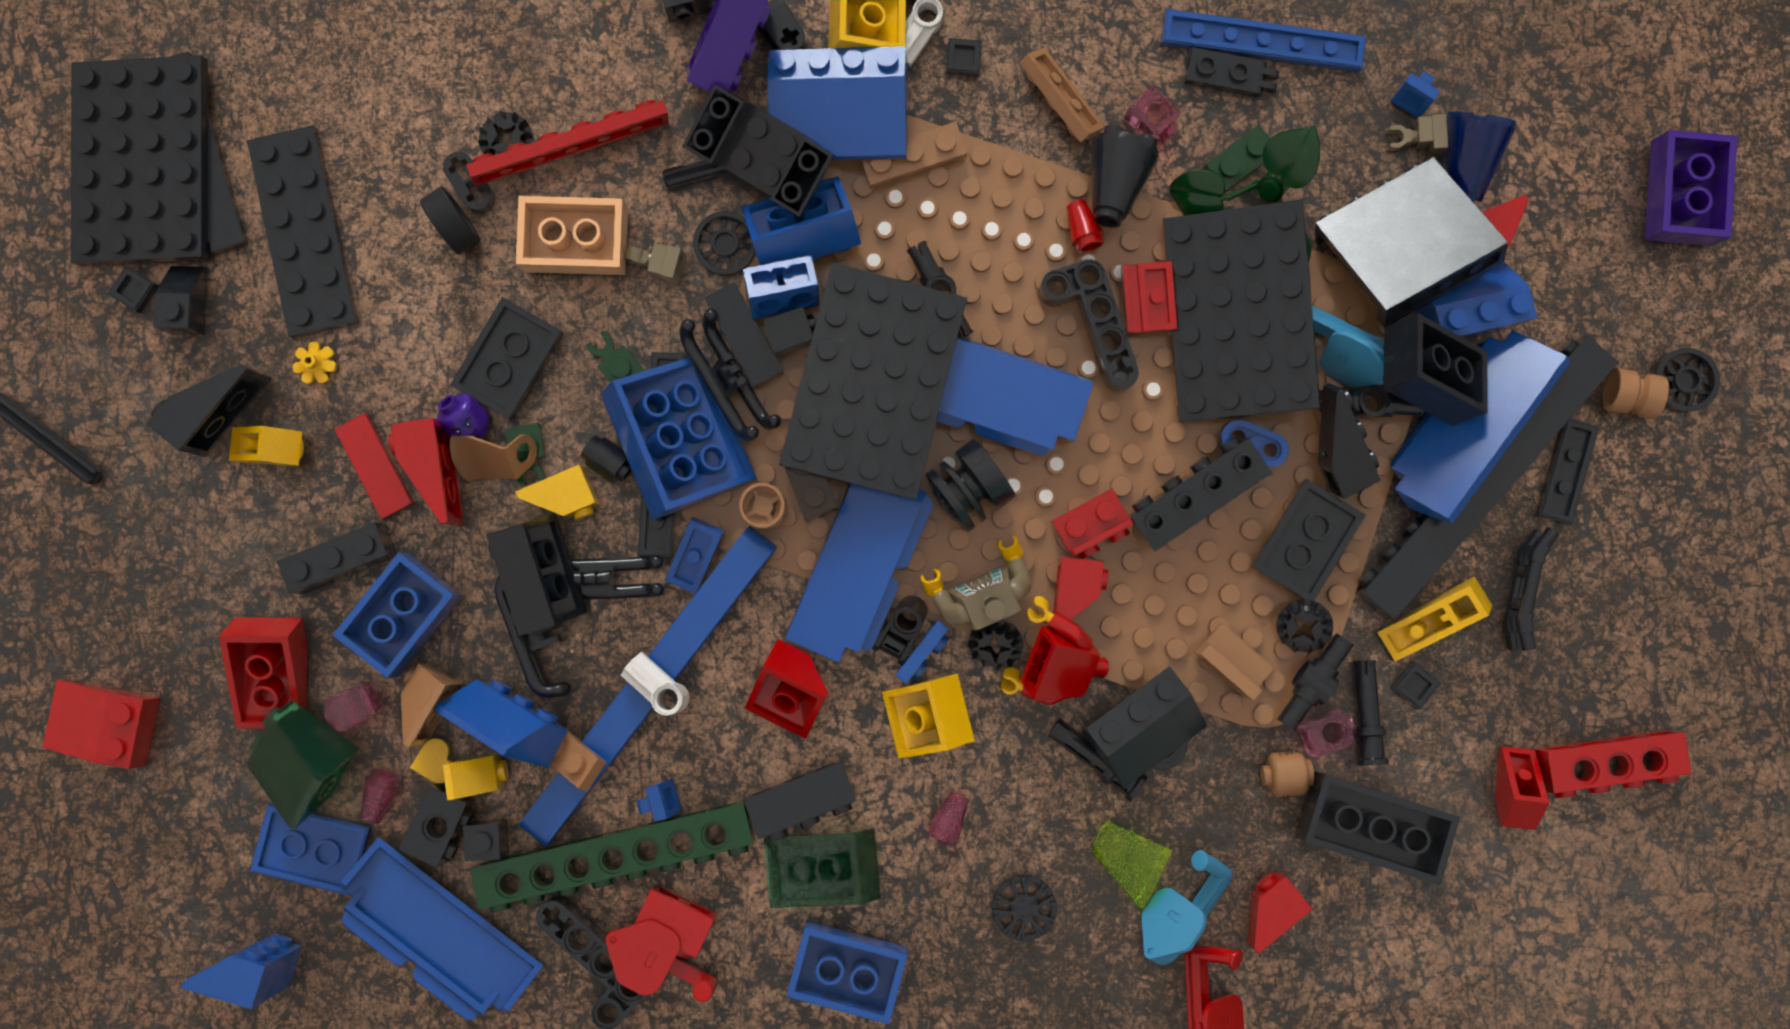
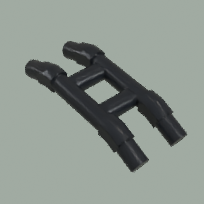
(1519, 613)

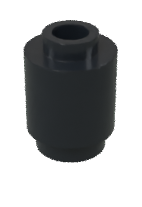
(606, 459)

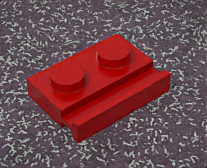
(1148, 297)

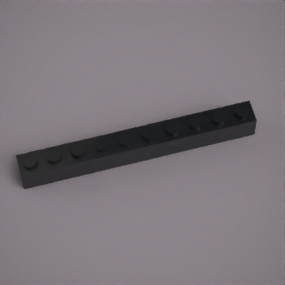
(1432, 541)

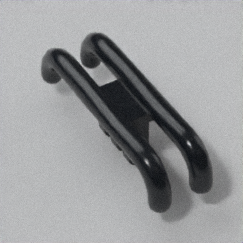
(725, 378)
(597, 577)
(525, 650)

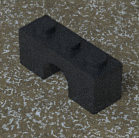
(336, 557)

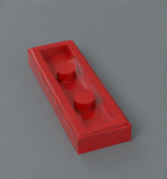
(374, 466)

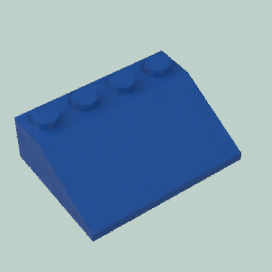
(843, 98)
(675, 437)

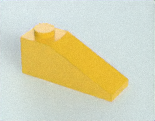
(1436, 619)

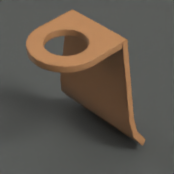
(486, 460)

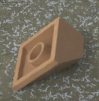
(423, 691)

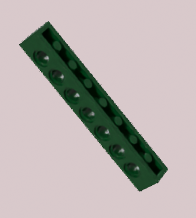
(490, 876)

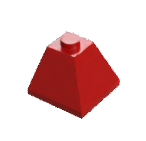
(788, 690)

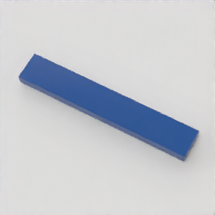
(1263, 40)

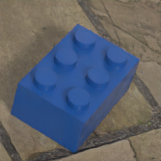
(397, 615)
(847, 972)

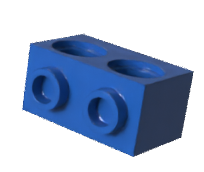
(781, 287)

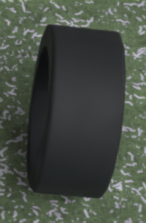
(449, 220)

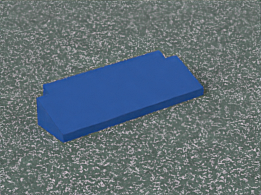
(1012, 398)
(1447, 462)
(854, 571)
(420, 921)

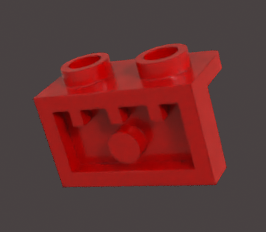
(1092, 523)

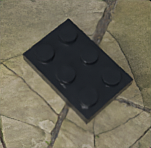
(506, 358)
(1308, 540)

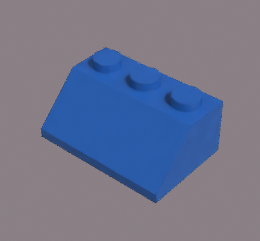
(821, 230)
(1484, 304)
(504, 721)
(249, 974)

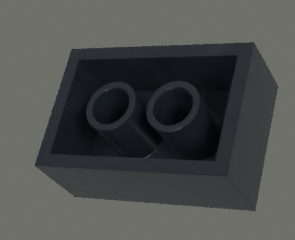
(1435, 369)

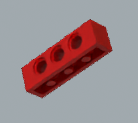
(1667, 753)

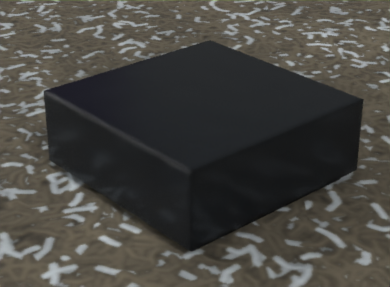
(963, 57)
(133, 289)
(1415, 685)

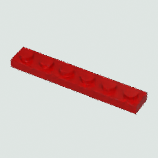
(556, 146)

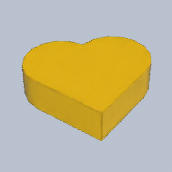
(431, 758)

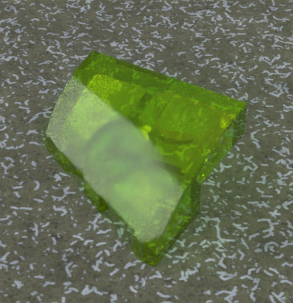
(1131, 860)

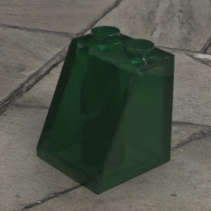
(299, 761)

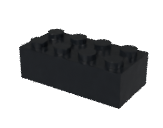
(1377, 828)

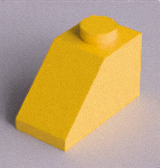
(266, 446)
(564, 493)
(475, 776)

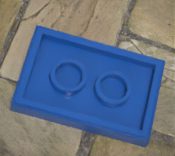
(313, 853)

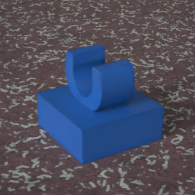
(1416, 94)
(661, 800)

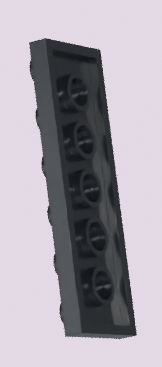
(302, 232)

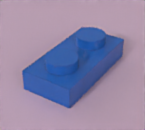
(694, 555)
(932, 641)

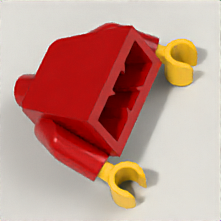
(1059, 661)

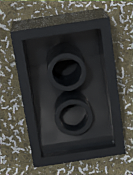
(204, 412)

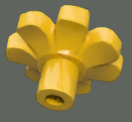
(315, 363)

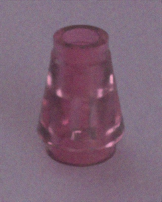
(377, 794)
(949, 819)

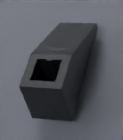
(1342, 448)

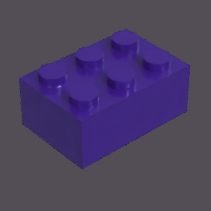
(725, 42)
(1691, 188)

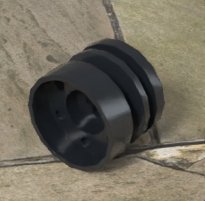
(970, 485)

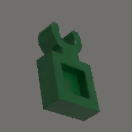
(616, 363)
(535, 431)

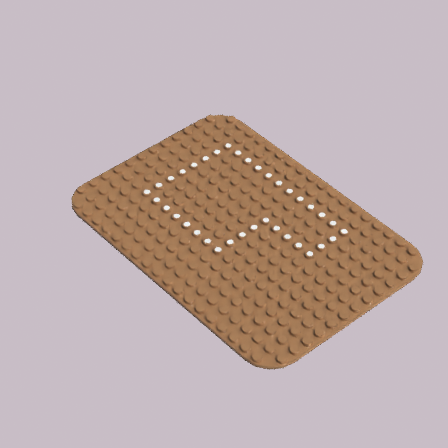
(997, 231)

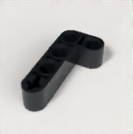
(1096, 327)
(588, 957)

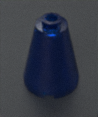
(1476, 149)

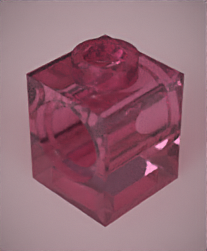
(1153, 101)
(353, 707)
(1312, 735)

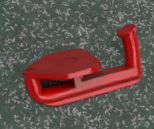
(645, 955)
(1215, 1014)

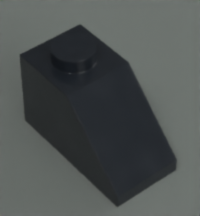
(181, 301)

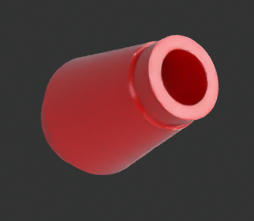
(1084, 231)

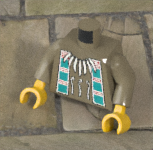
(984, 597)

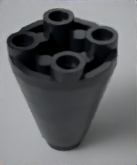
(1119, 171)

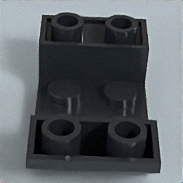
(759, 149)

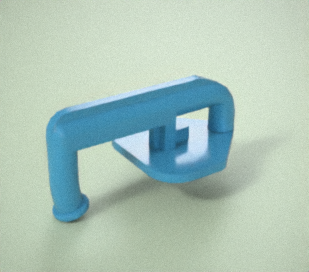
(1350, 352)
(1173, 922)

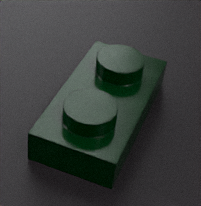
(1240, 158)

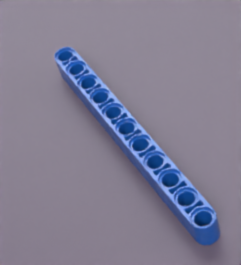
(672, 656)

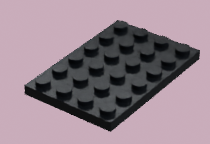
(139, 160)
(1242, 312)
(873, 381)

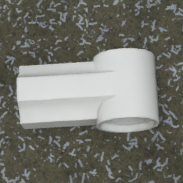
(919, 32)
(652, 684)

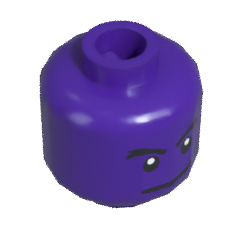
(462, 416)

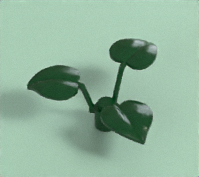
(1291, 163)

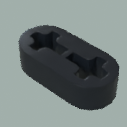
(462, 186)

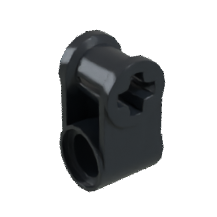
(782, 28)
(899, 633)

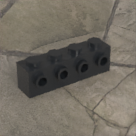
(1199, 493)

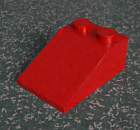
(426, 458)
(264, 666)
(101, 724)

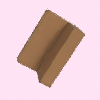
(1235, 661)

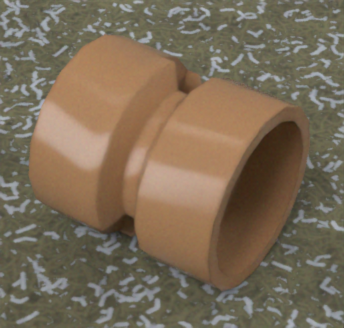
(1640, 394)
(763, 506)

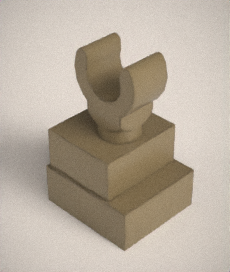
(1427, 133)
(663, 262)

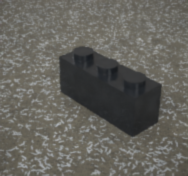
(801, 800)

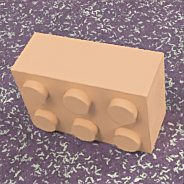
(572, 235)

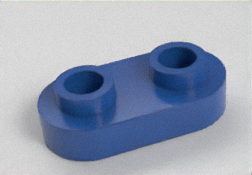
(1259, 438)

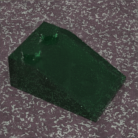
(822, 869)

